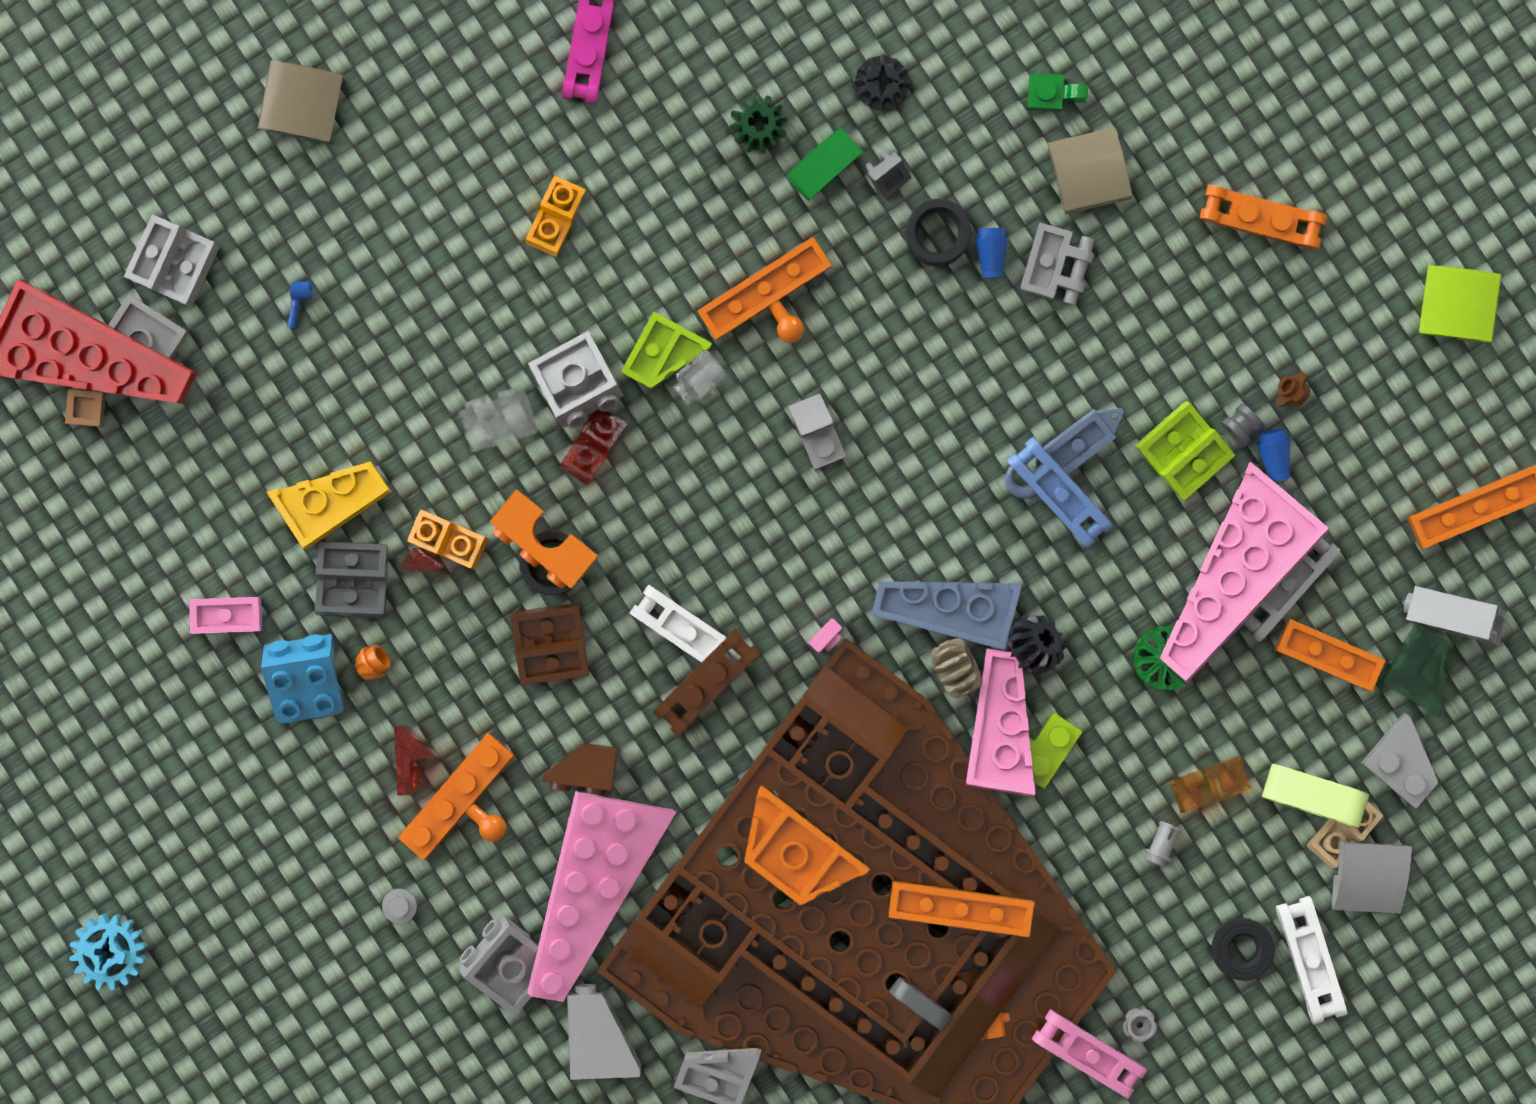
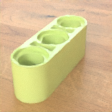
(1315, 795)

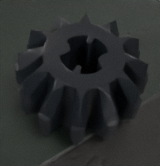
(1036, 644)

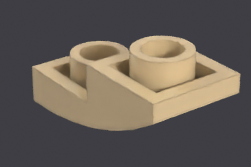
(1327, 840)

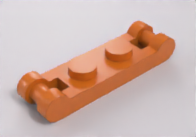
(1263, 217)

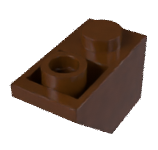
(587, 767)

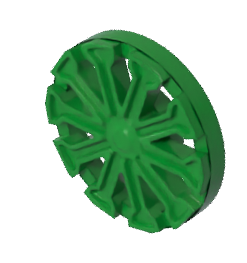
(1155, 659)

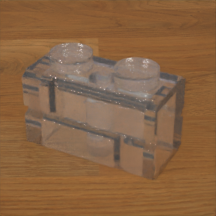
(700, 379)

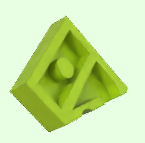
(662, 351)

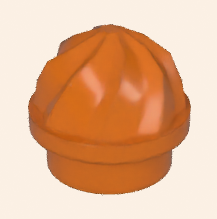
(372, 662)

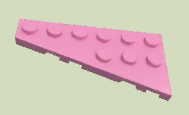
(1250, 556)
(597, 867)

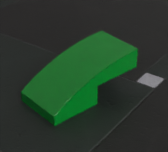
(824, 164)

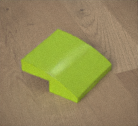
(1460, 303)
(1184, 450)

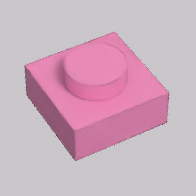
(827, 636)

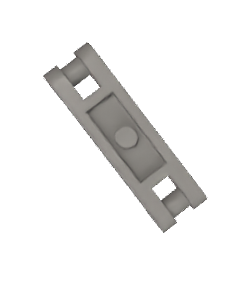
(1290, 590)

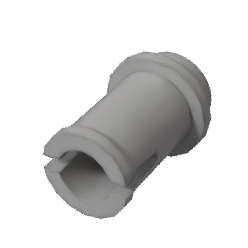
(1162, 844)

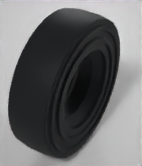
(1243, 970)

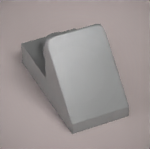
(817, 431)

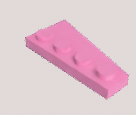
(1000, 740)

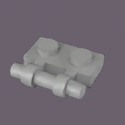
(1047, 260)

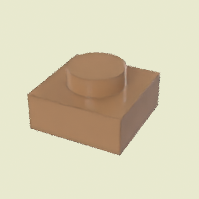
(85, 408)

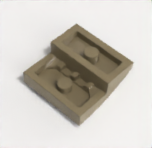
(300, 101)
(1090, 170)

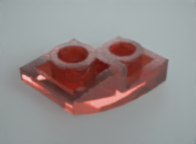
(593, 446)

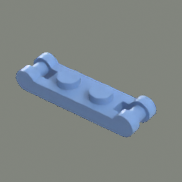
(1060, 492)

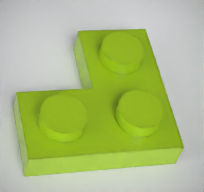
(1051, 748)

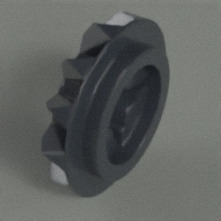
(870, 93)

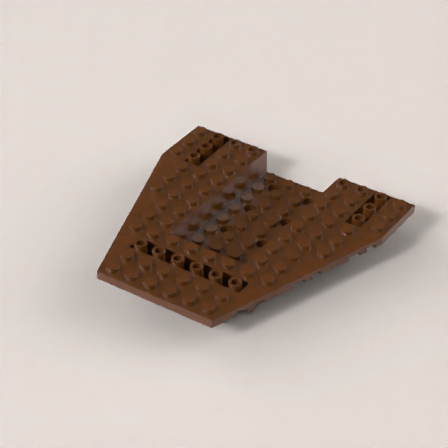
(890, 785)

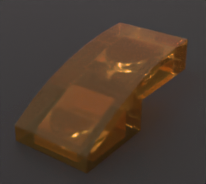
(1210, 784)

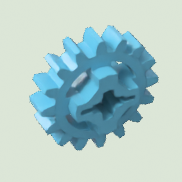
(94, 950)

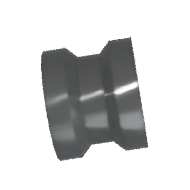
(1243, 425)

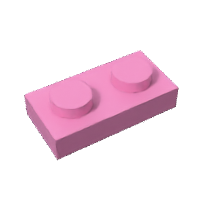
(225, 615)

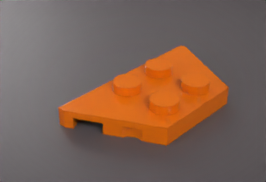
(796, 852)

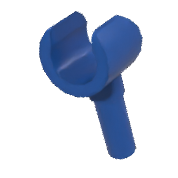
(298, 291)

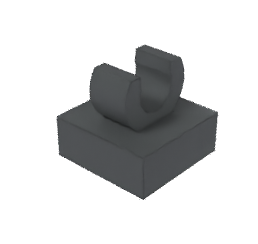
(889, 174)

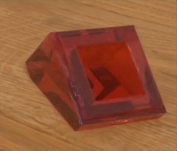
(421, 560)

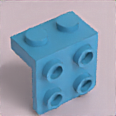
(302, 678)

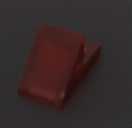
(407, 749)

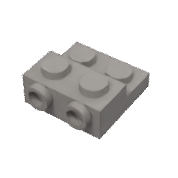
(576, 380)
(501, 964)

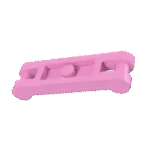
(1089, 1054)

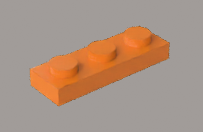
(1330, 655)

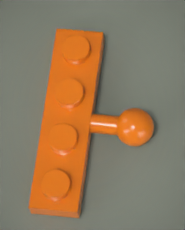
(765, 291)
(458, 798)

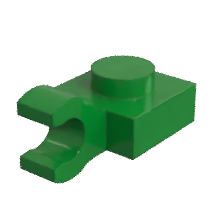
(1048, 92)

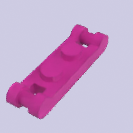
(588, 50)

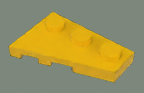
(325, 504)

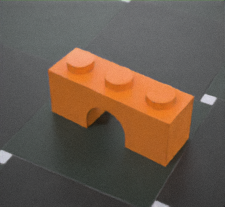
(518, 523)

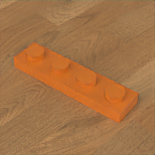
(1474, 508)
(961, 908)

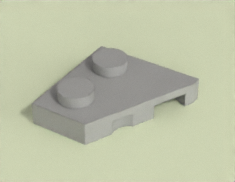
(1402, 762)
(718, 1075)

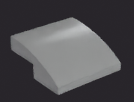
(172, 260)
(1371, 877)

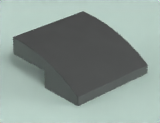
(351, 579)

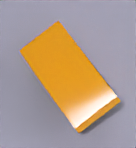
(555, 216)
(447, 539)

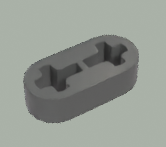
(921, 1004)

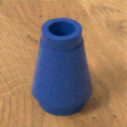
(991, 250)
(1275, 453)

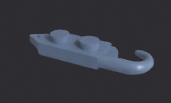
(1074, 446)

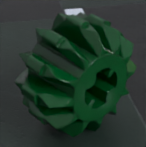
(749, 132)

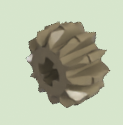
(956, 668)

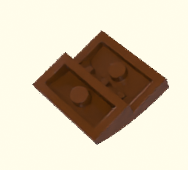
(549, 643)

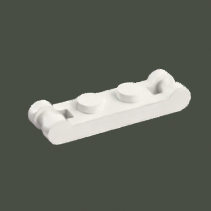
(679, 625)
(1311, 960)

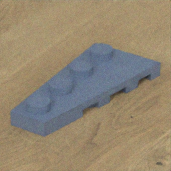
(956, 609)

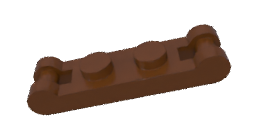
(706, 681)

